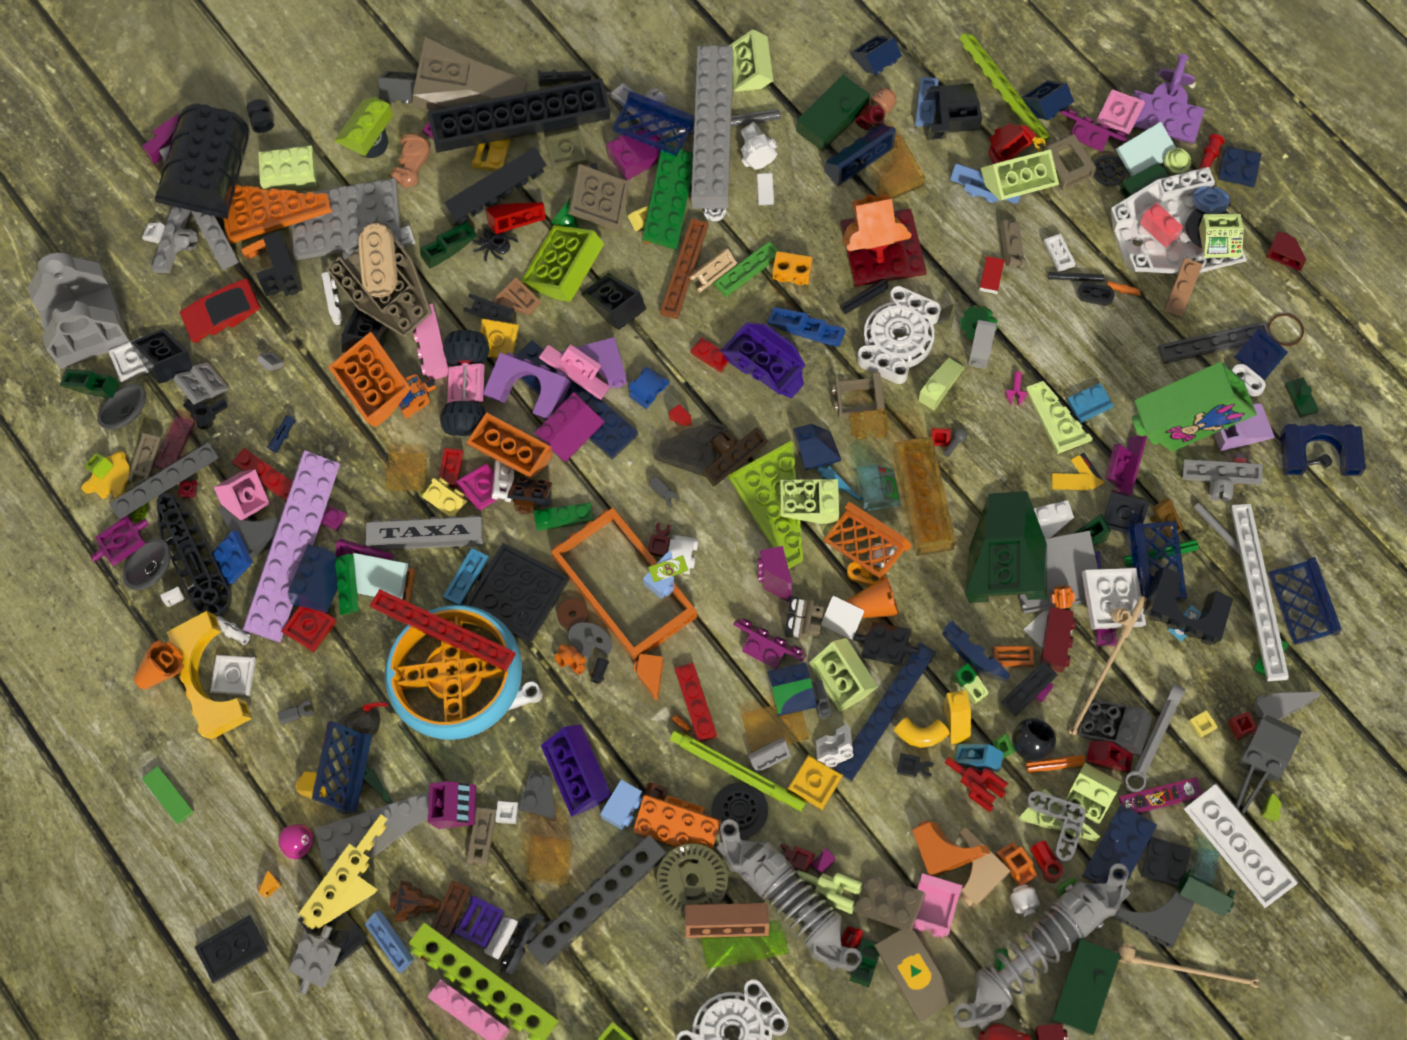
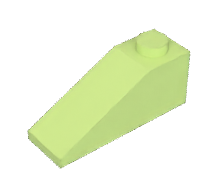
(940, 383)

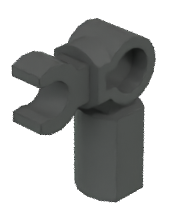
(823, 707)

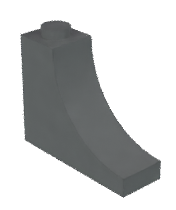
(255, 535)
(1161, 924)

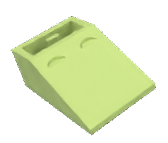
(810, 500)

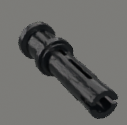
(554, 77)

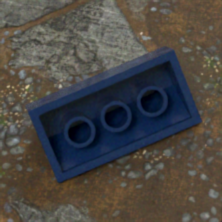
(860, 154)

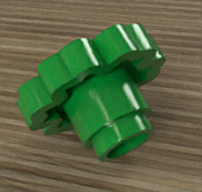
(971, 318)

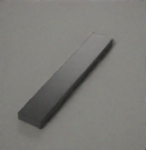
(1209, 343)

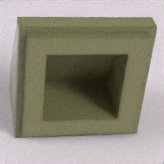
(947, 316)

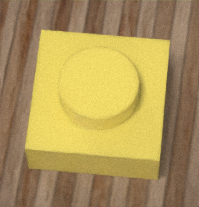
(1203, 724)

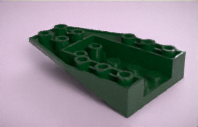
(1007, 551)

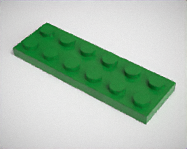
(668, 198)

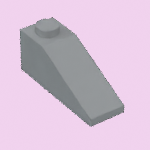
(982, 344)
(1283, 704)

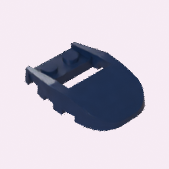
(974, 654)

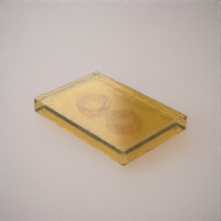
(766, 727)

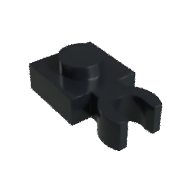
(910, 766)

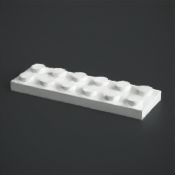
(1241, 845)

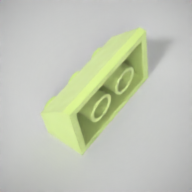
(751, 62)
(843, 674)

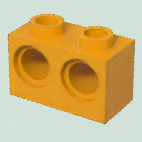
(793, 263)

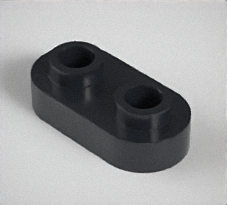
(1095, 293)

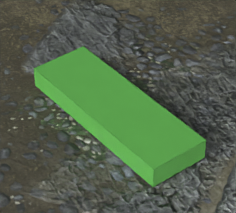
(167, 795)

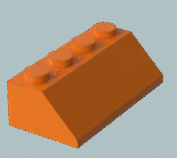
(510, 446)

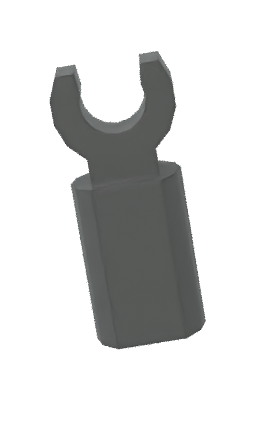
(663, 490)
(294, 713)

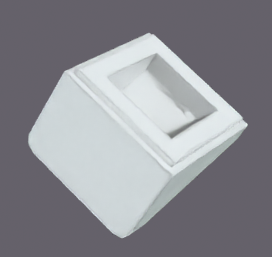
(154, 232)

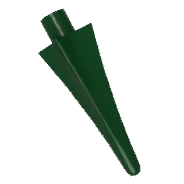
(372, 779)

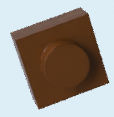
(524, 506)
(656, 791)

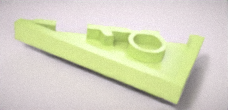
(1051, 823)

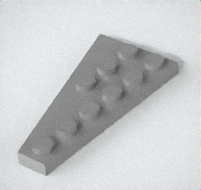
(400, 819)

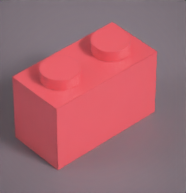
(1161, 225)

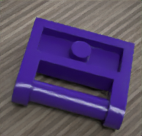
(484, 924)

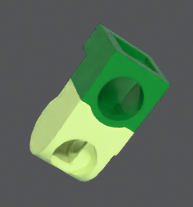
(969, 681)

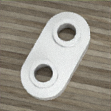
(1250, 379)

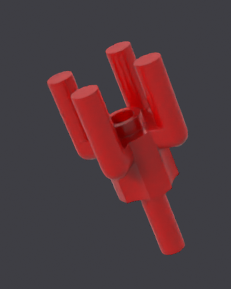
(979, 782)

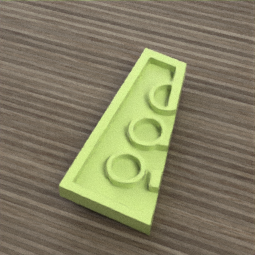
(1058, 423)

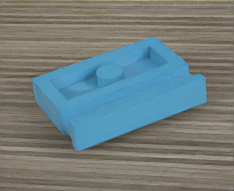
(1090, 402)

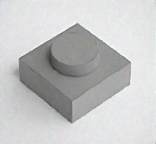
(270, 361)

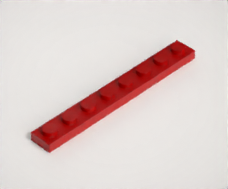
(443, 630)

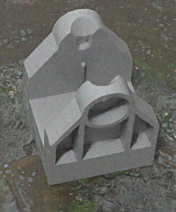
(76, 309)

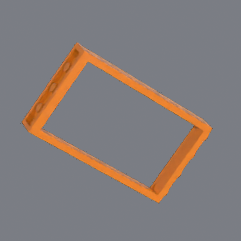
(657, 637)

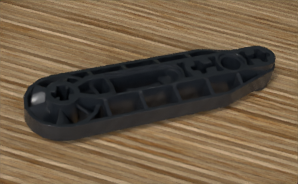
(187, 547)

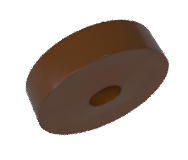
(568, 607)

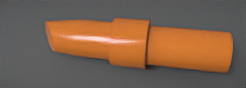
(1123, 288)

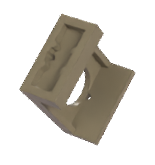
(1069, 179)
(841, 387)

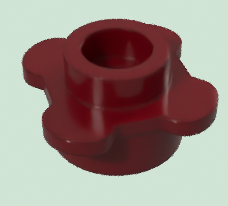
(191, 493)

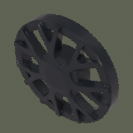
(1109, 170)

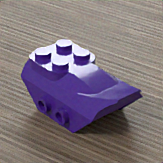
(766, 357)

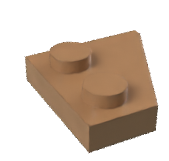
(518, 298)

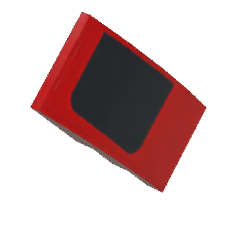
(219, 310)

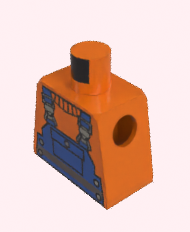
(417, 396)

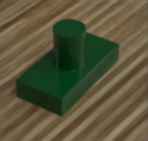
(1301, 397)

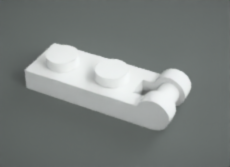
(332, 298)
(502, 479)

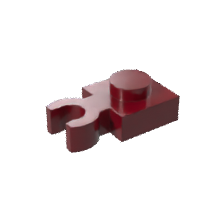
(659, 543)
(799, 858)

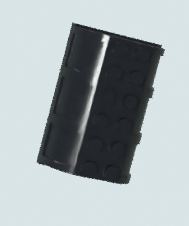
(204, 160)

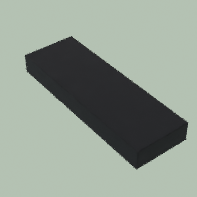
(1029, 688)

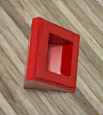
(941, 436)
(852, 937)

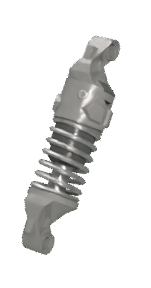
(777, 881)

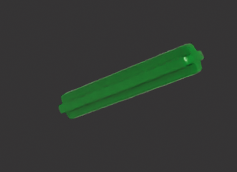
(1185, 547)

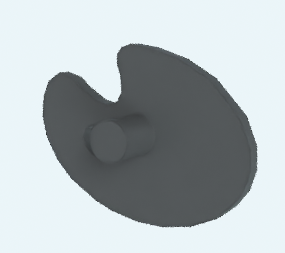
(584, 637)

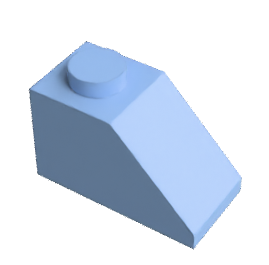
(664, 586)

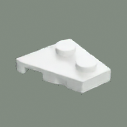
(1054, 517)

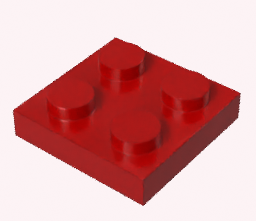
(309, 627)

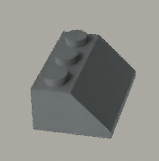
(397, 86)

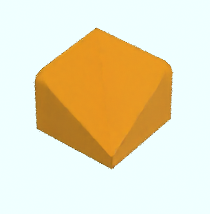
(268, 885)

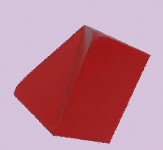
(680, 415)
(1242, 725)

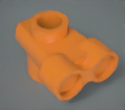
(570, 656)

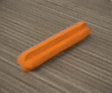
(1055, 763)

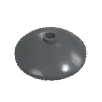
(122, 408)
(147, 564)

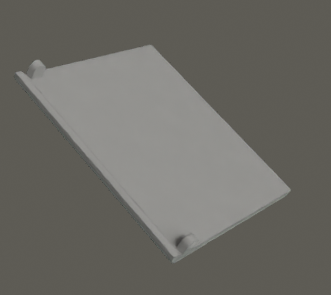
(1065, 561)

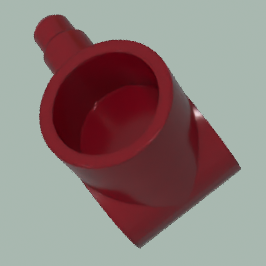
(870, 116)

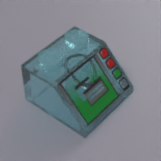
(877, 487)

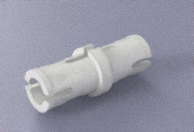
(232, 631)

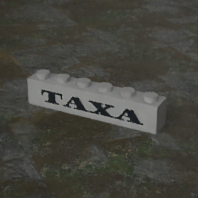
(425, 533)

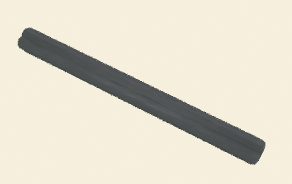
(748, 118)

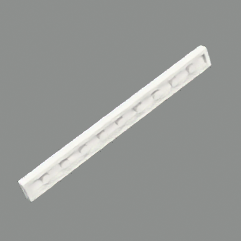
(1259, 593)

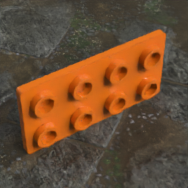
(676, 822)

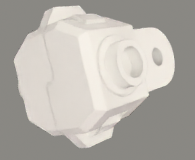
(758, 148)

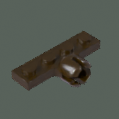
(732, 453)

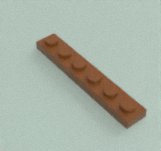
(684, 268)

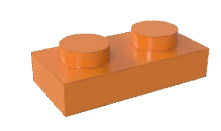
(253, 250)

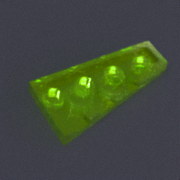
(736, 950)

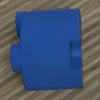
(647, 387)

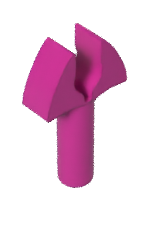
(1016, 389)

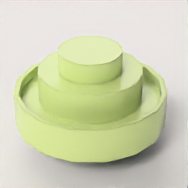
(1177, 161)

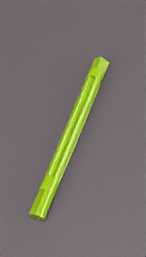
(738, 770)

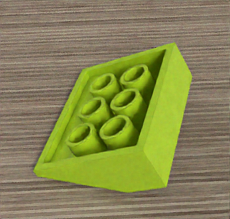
(563, 262)

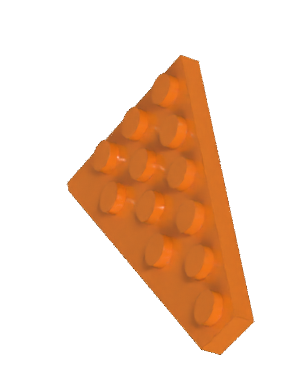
(262, 211)

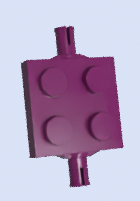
(120, 540)

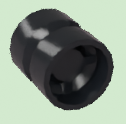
(260, 116)

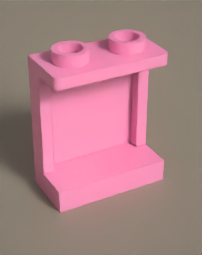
(938, 905)

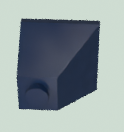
(815, 446)

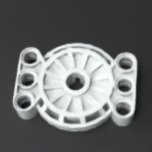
(903, 318)
(742, 1014)

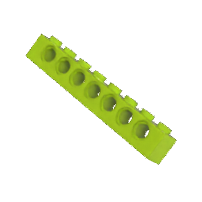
(427, 936)

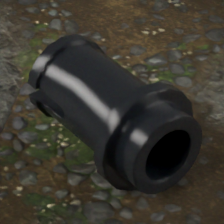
(599, 671)

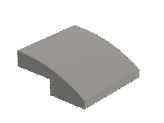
(201, 383)

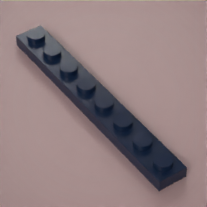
(886, 711)

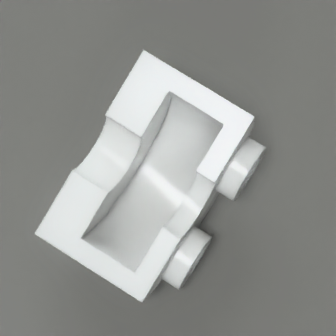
(684, 546)
(835, 748)

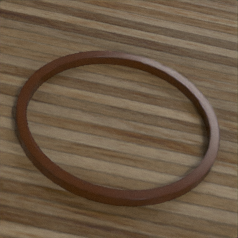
(1283, 344)

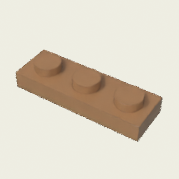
(1183, 287)

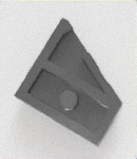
(538, 797)

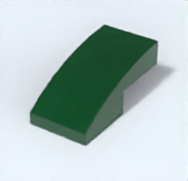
(865, 970)

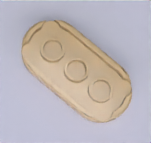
(377, 260)

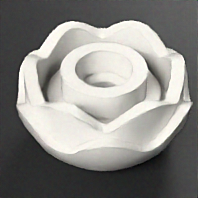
(714, 216)

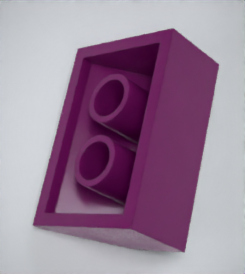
(569, 427)
(774, 572)

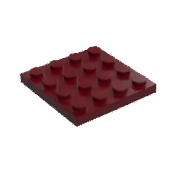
(901, 259)

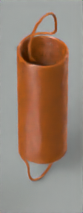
(682, 724)

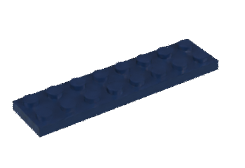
(613, 434)

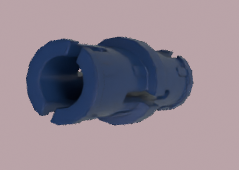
(281, 434)

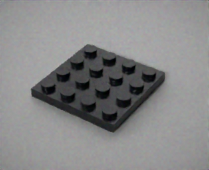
(518, 591)

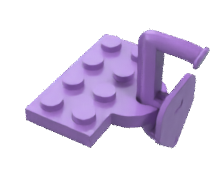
(1172, 110)

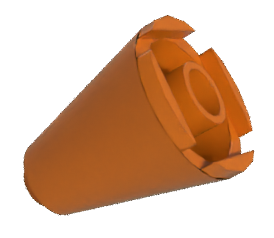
(876, 600)
(158, 665)

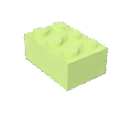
(288, 169)

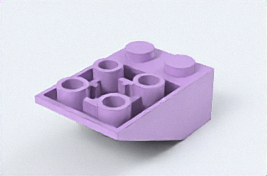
(1246, 432)

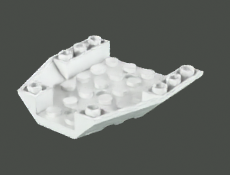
(1176, 197)

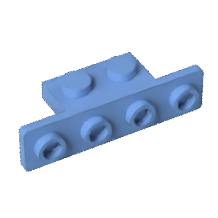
(975, 184)

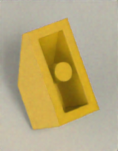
(306, 785)

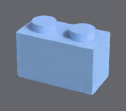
(621, 805)

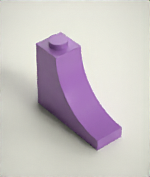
(607, 355)

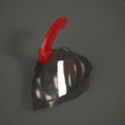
(364, 719)

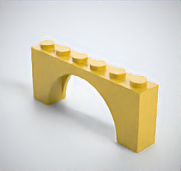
(212, 716)

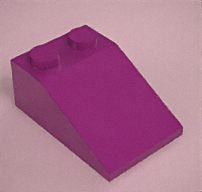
(631, 155)

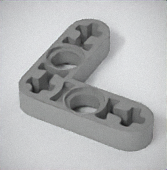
(1069, 821)

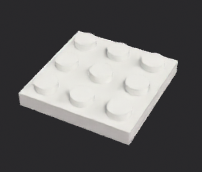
(1111, 589)

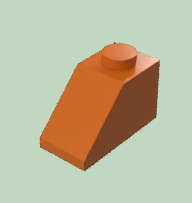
(649, 673)

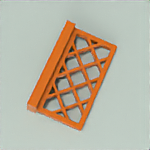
(872, 525)

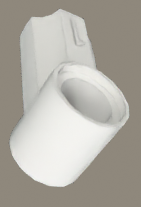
(522, 696)

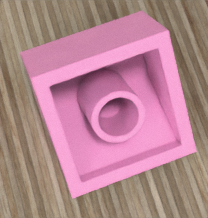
(242, 494)

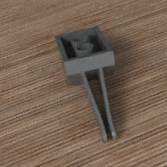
(1266, 754)

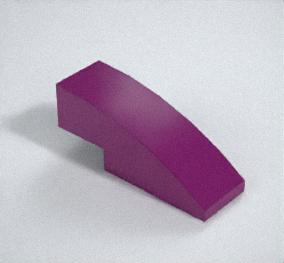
(162, 139)

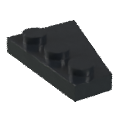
(524, 935)

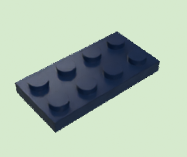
(1121, 844)

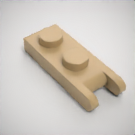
(714, 269)

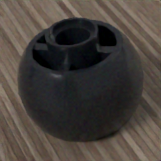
(1034, 739)

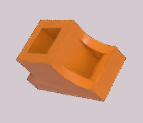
(1018, 863)

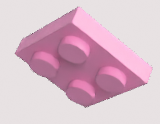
(1120, 112)

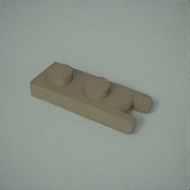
(145, 456)

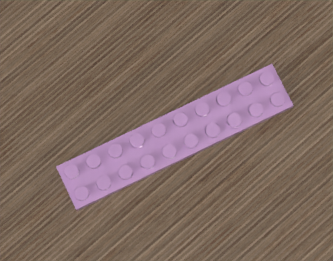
(294, 532)

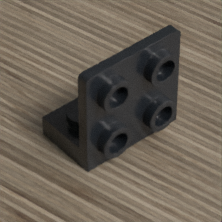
(531, 490)

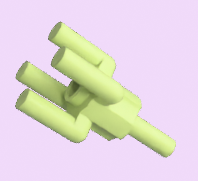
(833, 887)

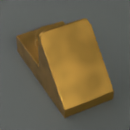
(1166, 512)

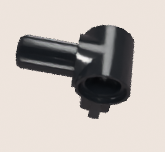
(203, 414)

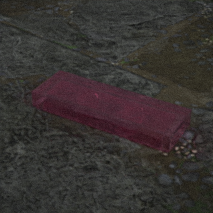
(174, 442)

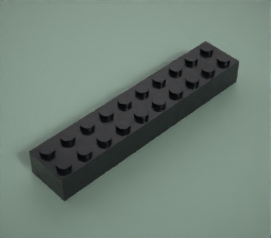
(519, 115)

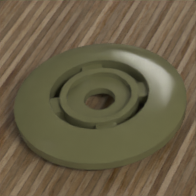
(672, 878)

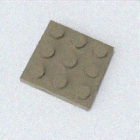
(598, 197)

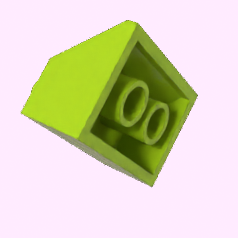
(365, 125)

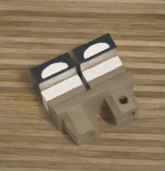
(799, 618)

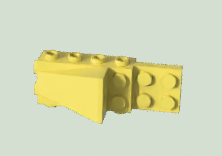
(348, 890)

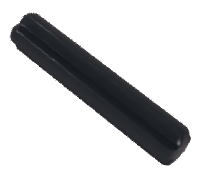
(864, 296)

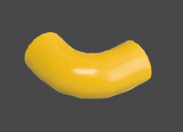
(920, 736)

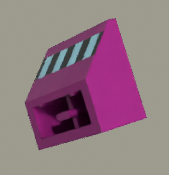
(451, 804)

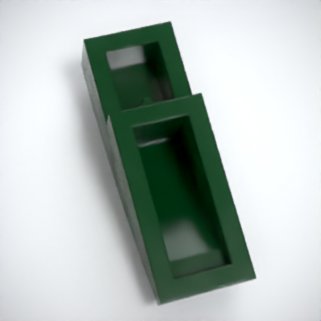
(447, 244)
(90, 383)

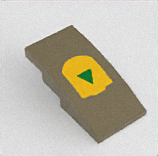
(914, 973)

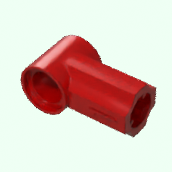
(1046, 860)

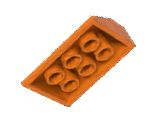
(370, 380)

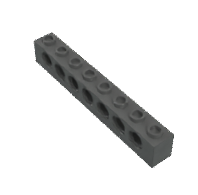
(545, 954)

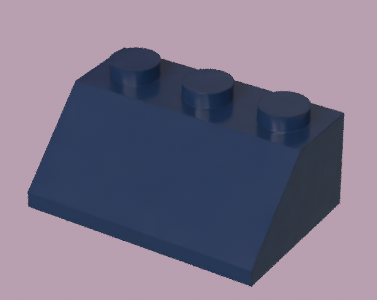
(315, 580)

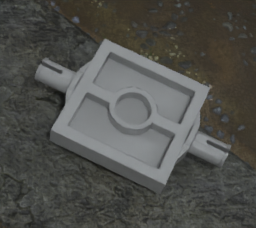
(315, 959)

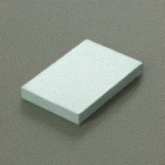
(1146, 149)
(379, 573)

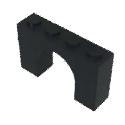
(1163, 607)

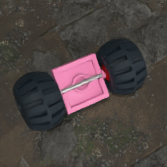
(465, 381)

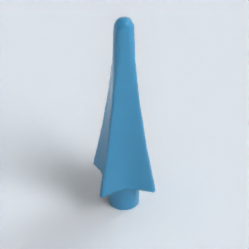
(829, 473)

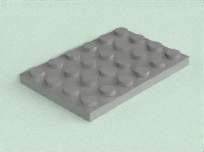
(351, 212)

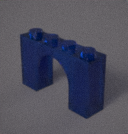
(1345, 439)

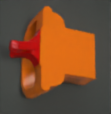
(874, 226)

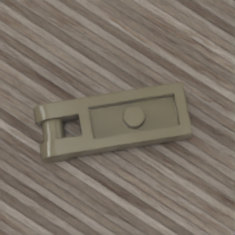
(1012, 244)
(482, 836)

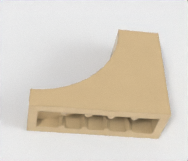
(985, 873)

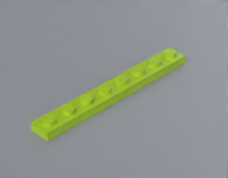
(1001, 83)

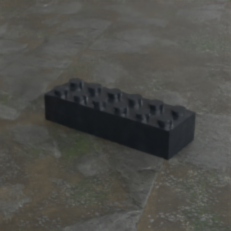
(496, 185)

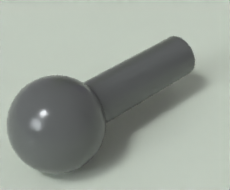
(959, 435)

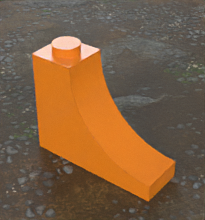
(942, 854)

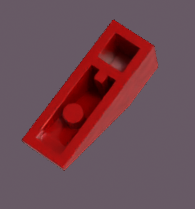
(514, 215)

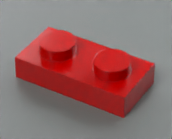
(709, 354)
(451, 466)

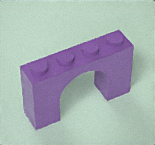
(510, 369)

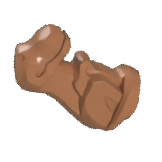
(414, 154)

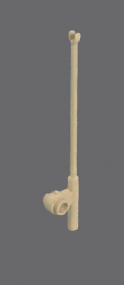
(1121, 616)
(1128, 956)

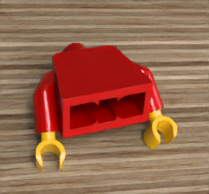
(1011, 141)

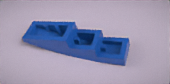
(806, 327)

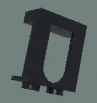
(941, 129)

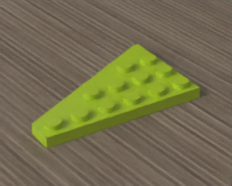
(761, 493)

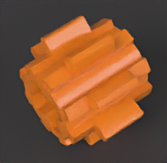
(1062, 596)

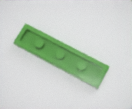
(746, 269)

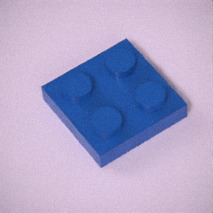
(232, 557)

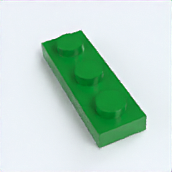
(563, 516)
(346, 584)

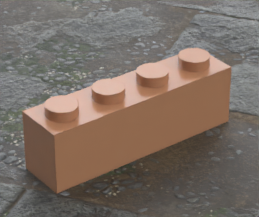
(726, 920)

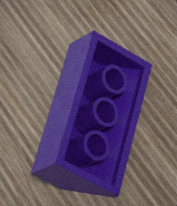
(576, 769)

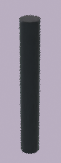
(1076, 276)

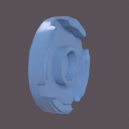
(1211, 200)

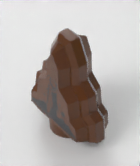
(411, 902)

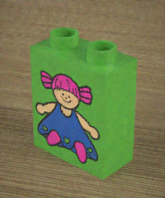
(1193, 407)

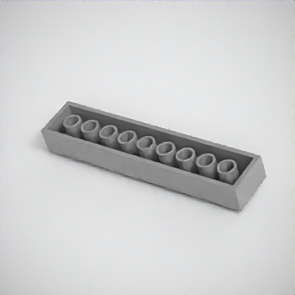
(712, 127)

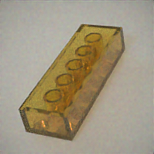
(924, 496)

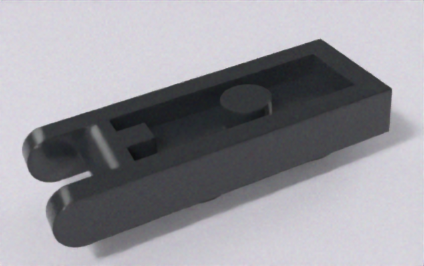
(489, 310)

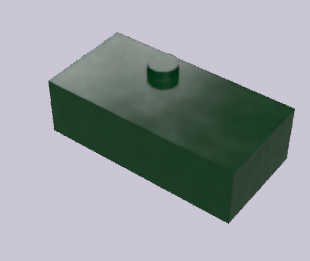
(832, 112)
(1085, 987)

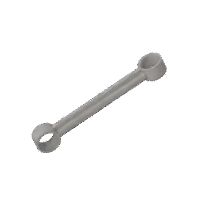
(1155, 738)

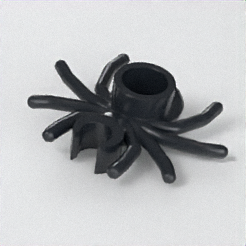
(494, 242)

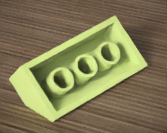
(1021, 175)

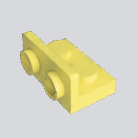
(444, 497)

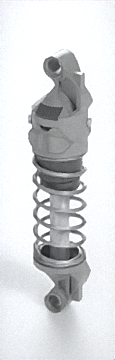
(1069, 920)

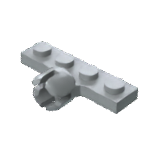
(620, 96)
(174, 239)
(1222, 475)

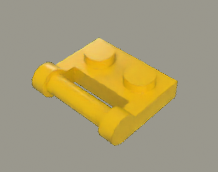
(496, 155)

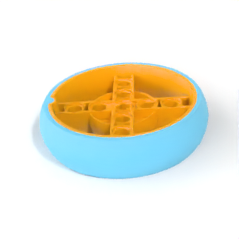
(456, 724)

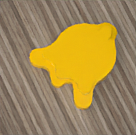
(114, 481)

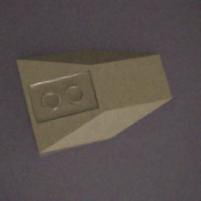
(457, 78)
(401, 309)

